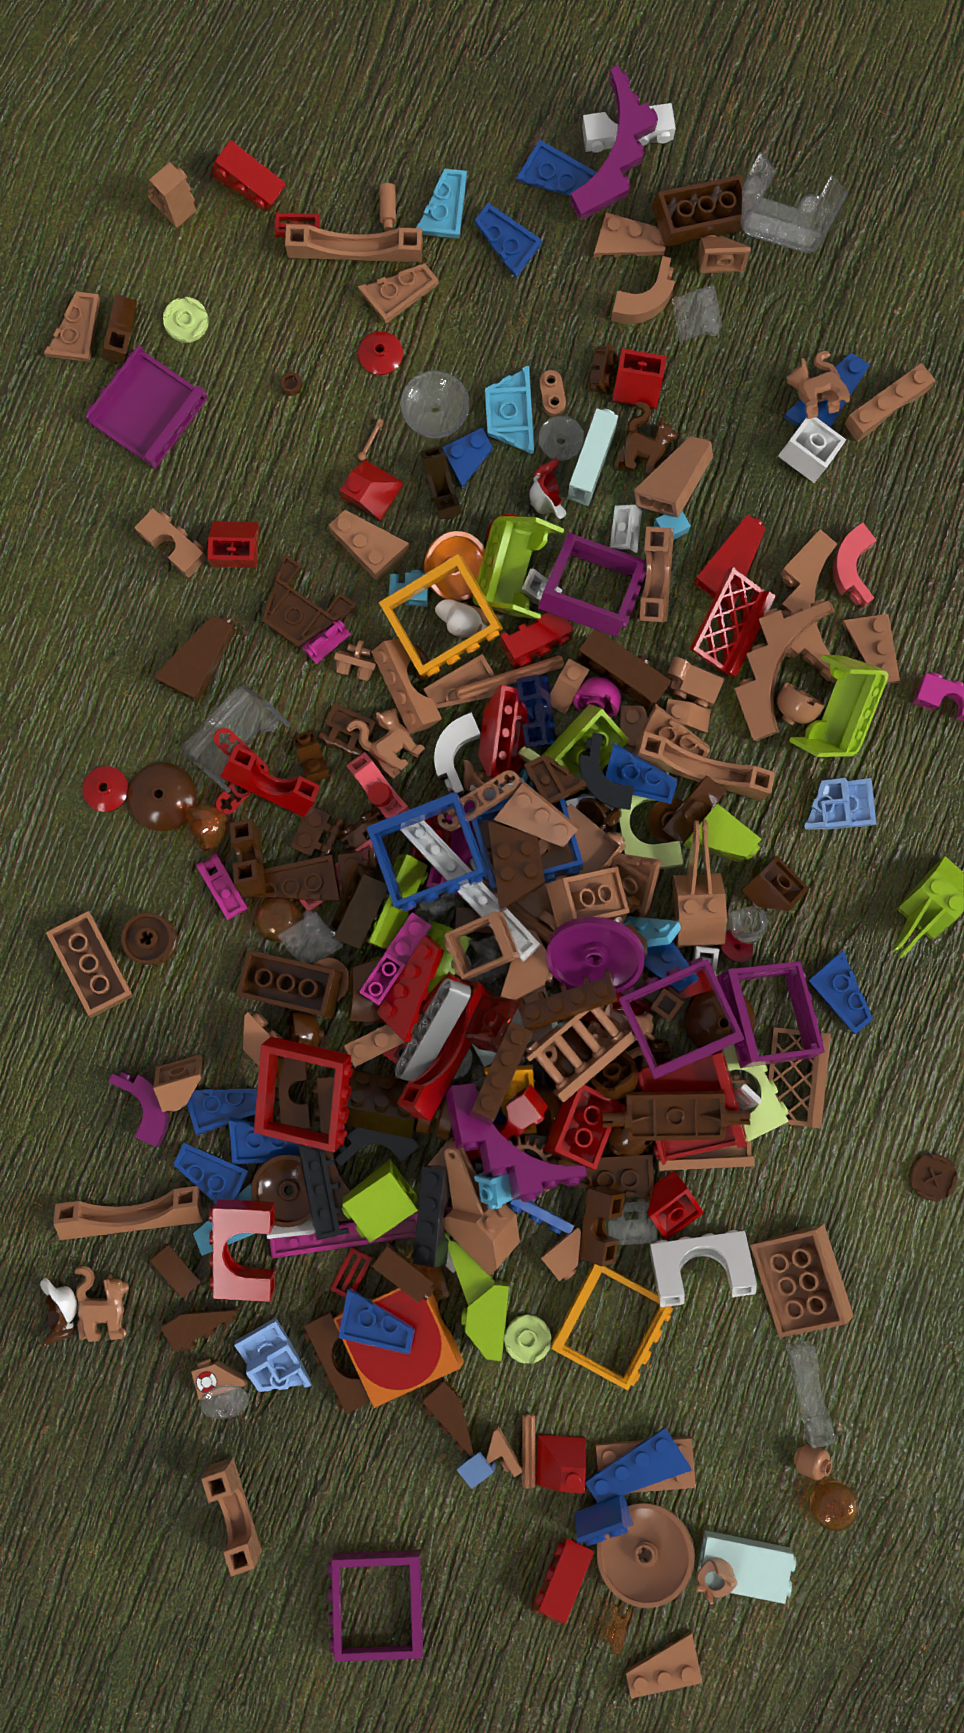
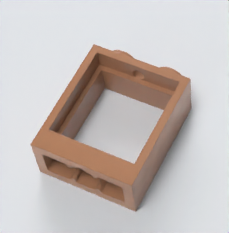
(503, 938)

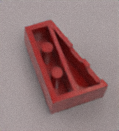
(535, 639)
(562, 1581)

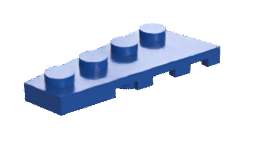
(554, 170)
(850, 372)
(640, 1467)

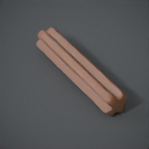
(528, 1451)

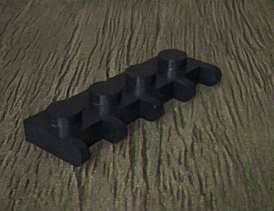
(320, 1192)

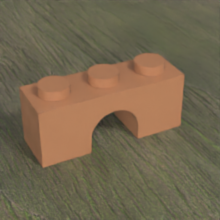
(157, 528)

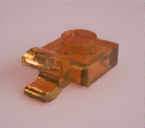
(617, 1634)

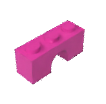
(934, 688)

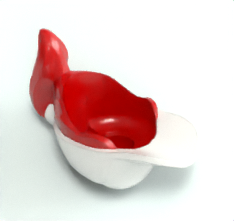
(545, 490)

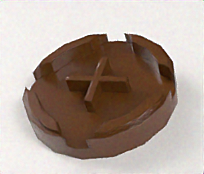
(933, 1177)

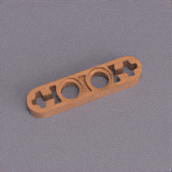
(478, 797)

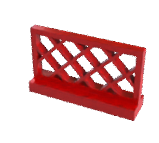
(743, 631)

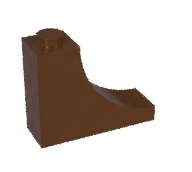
(403, 1273)

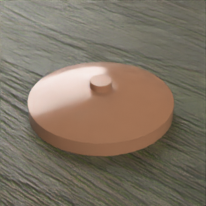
(649, 1561)

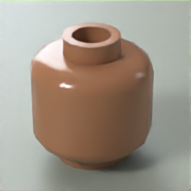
(812, 1462)

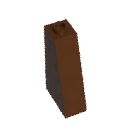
(197, 659)

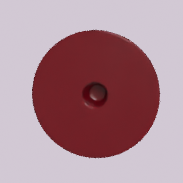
(736, 950)

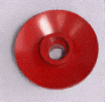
(383, 362)
(114, 795)

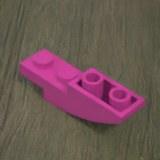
(395, 959)

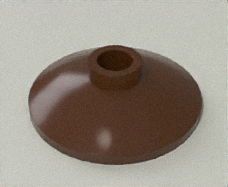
(657, 816)

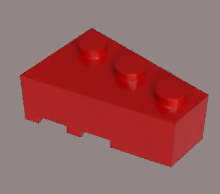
(247, 176)

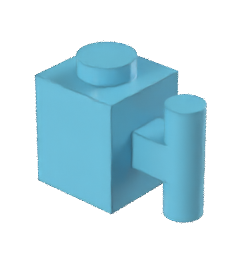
(420, 599)

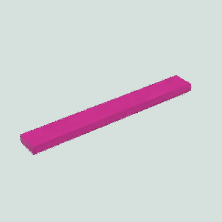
(307, 1243)

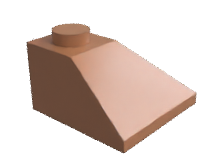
(722, 255)
(177, 1082)

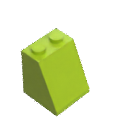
(727, 836)
(380, 1202)

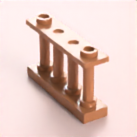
(583, 1070)

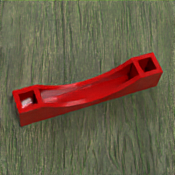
(425, 1092)

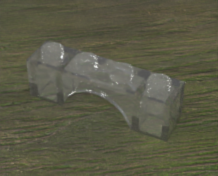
(811, 1403)

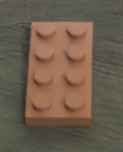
(612, 1450)

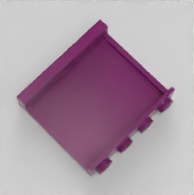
(145, 407)

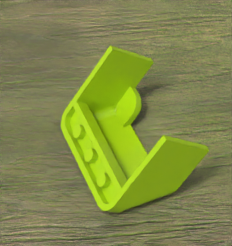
(507, 562)
(848, 710)

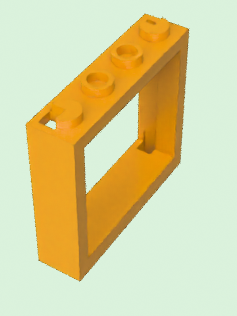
(421, 584)
(642, 1353)

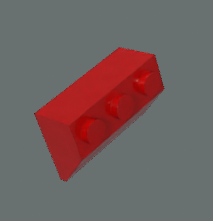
(579, 1129)

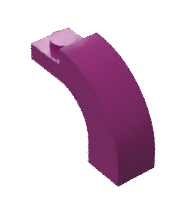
(154, 1122)

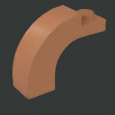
(644, 306)

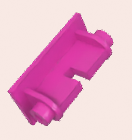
(326, 641)

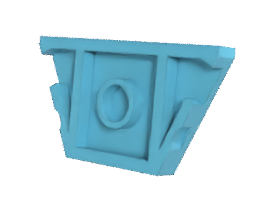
(511, 411)

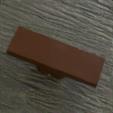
(693, 809)

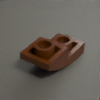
(175, 1271)

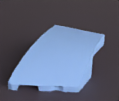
(843, 805)
(271, 1358)

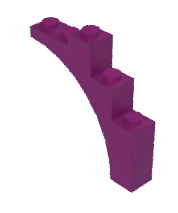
(633, 123)
(498, 1155)

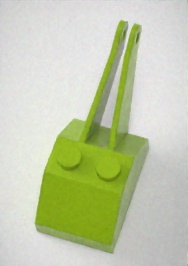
(932, 904)
(486, 1303)

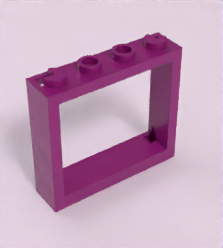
(584, 612)
(673, 976)
(801, 1002)
(365, 1559)

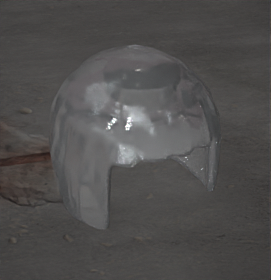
(748, 924)

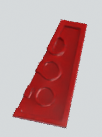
(411, 988)

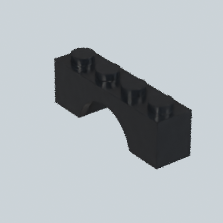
(430, 1240)

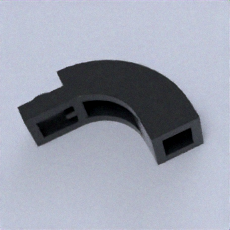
(598, 785)
(360, 1137)

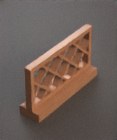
(818, 1080)

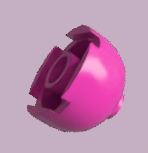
(600, 693)

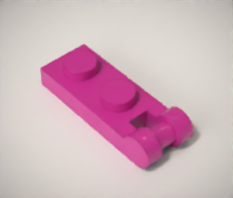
(222, 887)

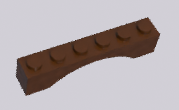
(324, 1091)

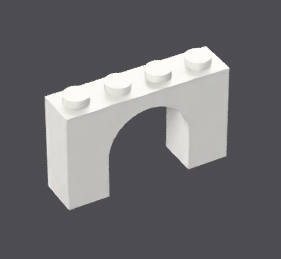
(728, 1249)

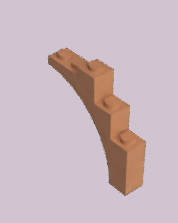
(803, 575)
(780, 632)

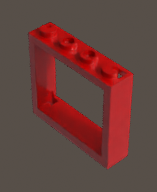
(339, 1061)

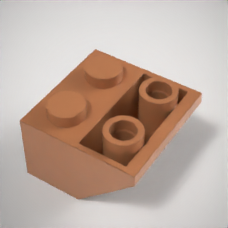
(255, 1034)

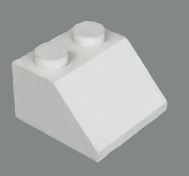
(812, 448)

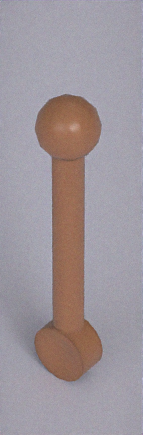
(362, 455)

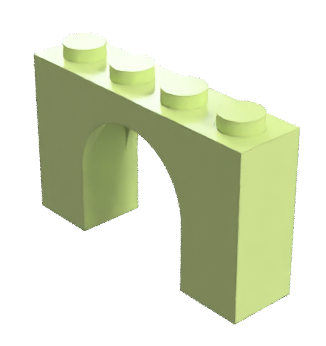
(667, 853)
(770, 1111)

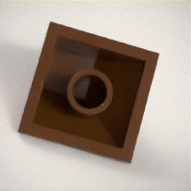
(775, 887)

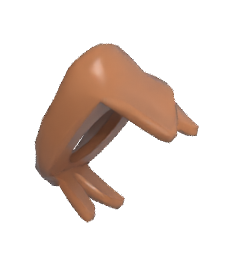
(723, 1570)

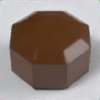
(291, 384)

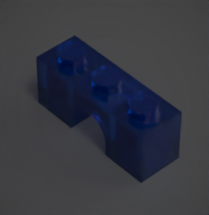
(535, 695)

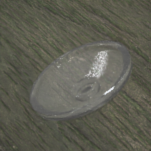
(431, 391)

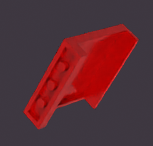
(701, 1075)

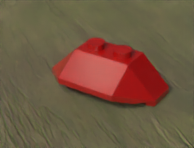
(502, 732)

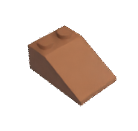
(588, 895)

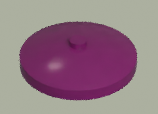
(591, 946)

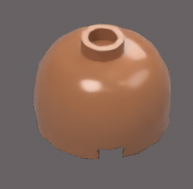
(798, 705)

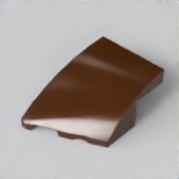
(361, 1007)

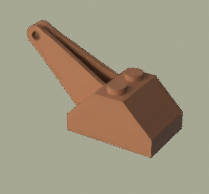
(699, 899)
(526, 981)
(480, 1231)

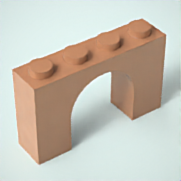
(224, 1484)

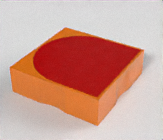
(392, 1373)

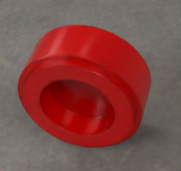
(380, 794)

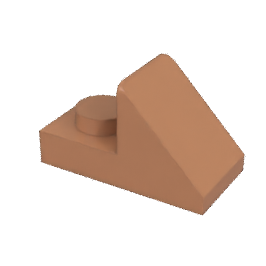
(500, 1447)

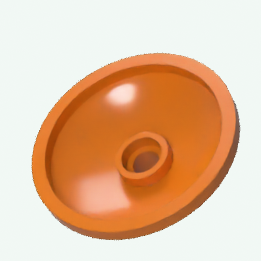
(446, 547)

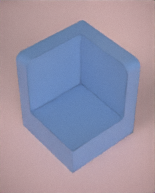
(475, 1469)

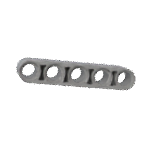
(433, 1029)

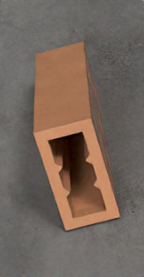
(676, 478)

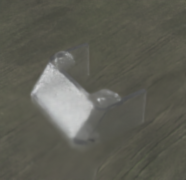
(784, 225)
(244, 715)

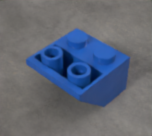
(602, 1519)

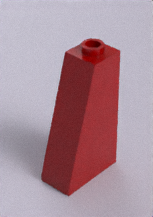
(734, 553)

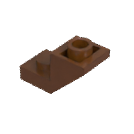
(310, 756)

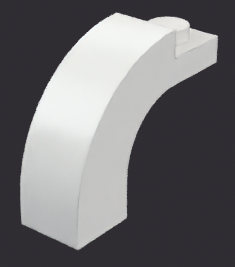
(450, 741)

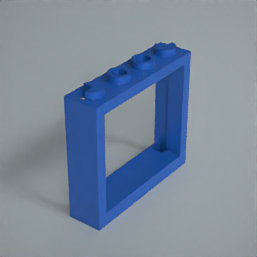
(412, 817)
(550, 874)

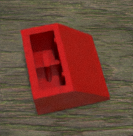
(639, 378)
(233, 544)

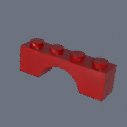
(292, 794)
(523, 1109)

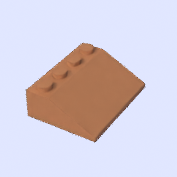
(802, 1281)

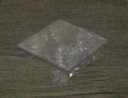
(697, 313)
(309, 939)

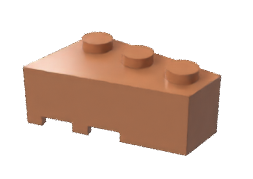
(172, 194)
(368, 543)

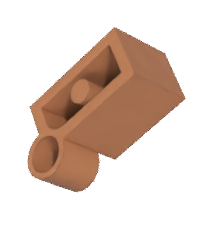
(693, 683)

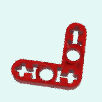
(223, 746)

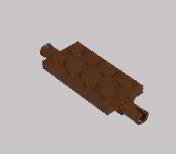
(676, 1116)

